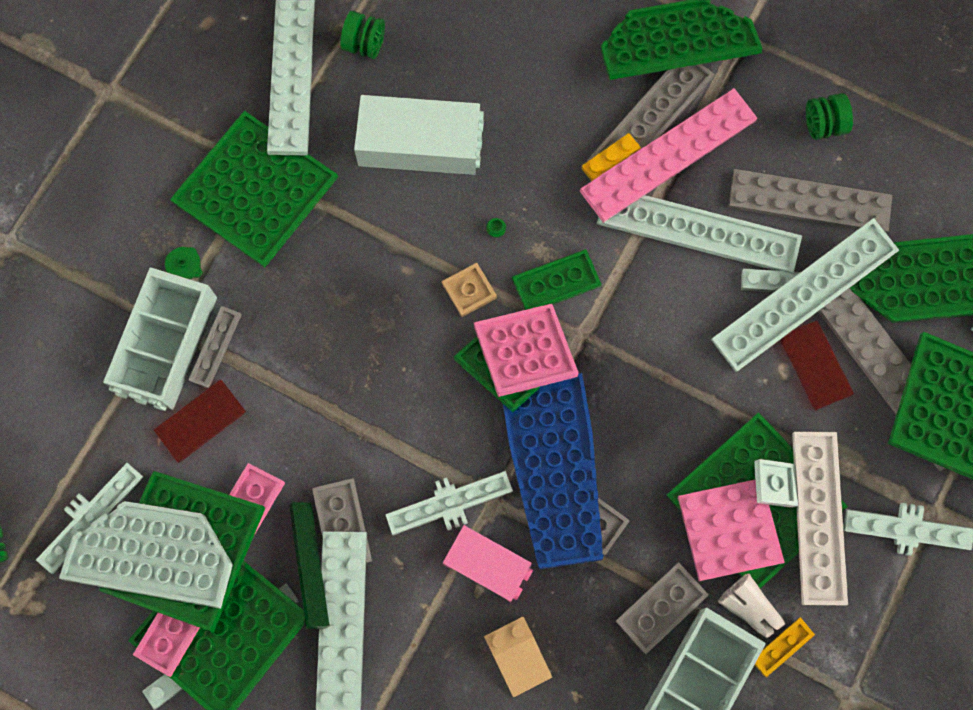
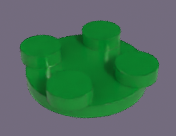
(184, 263)

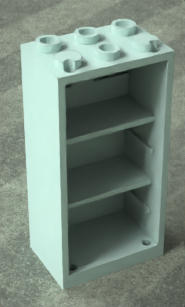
(419, 134)
(160, 339)
(707, 666)

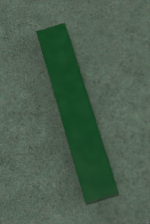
(309, 566)

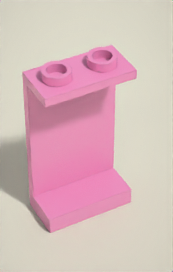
(488, 564)

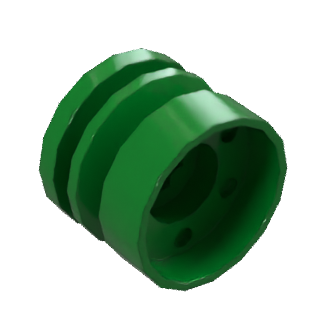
(362, 34)
(829, 116)

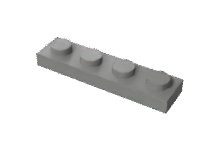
(215, 347)

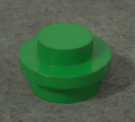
(496, 227)

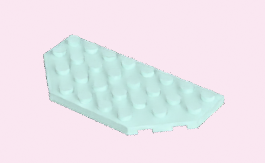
(151, 554)

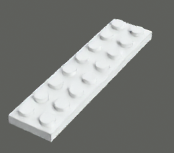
(819, 519)

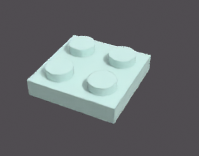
(776, 483)

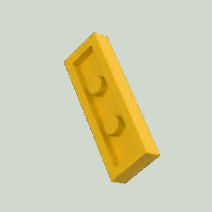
(611, 157)
(783, 647)

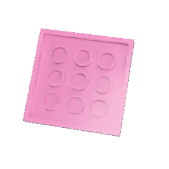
(525, 350)
(729, 530)

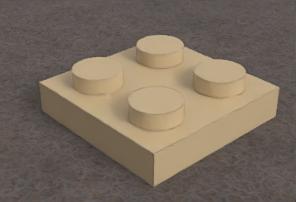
(469, 289)

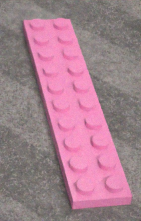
(668, 155)
(170, 638)

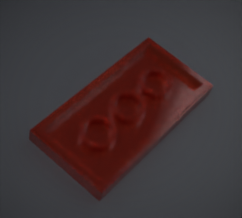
(816, 365)
(199, 421)

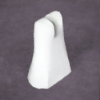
(751, 605)

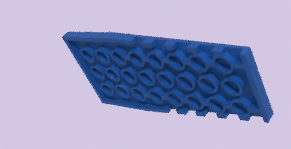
(557, 473)

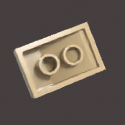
(518, 656)

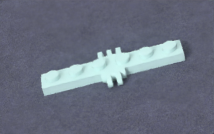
(449, 503)
(89, 512)
(908, 529)

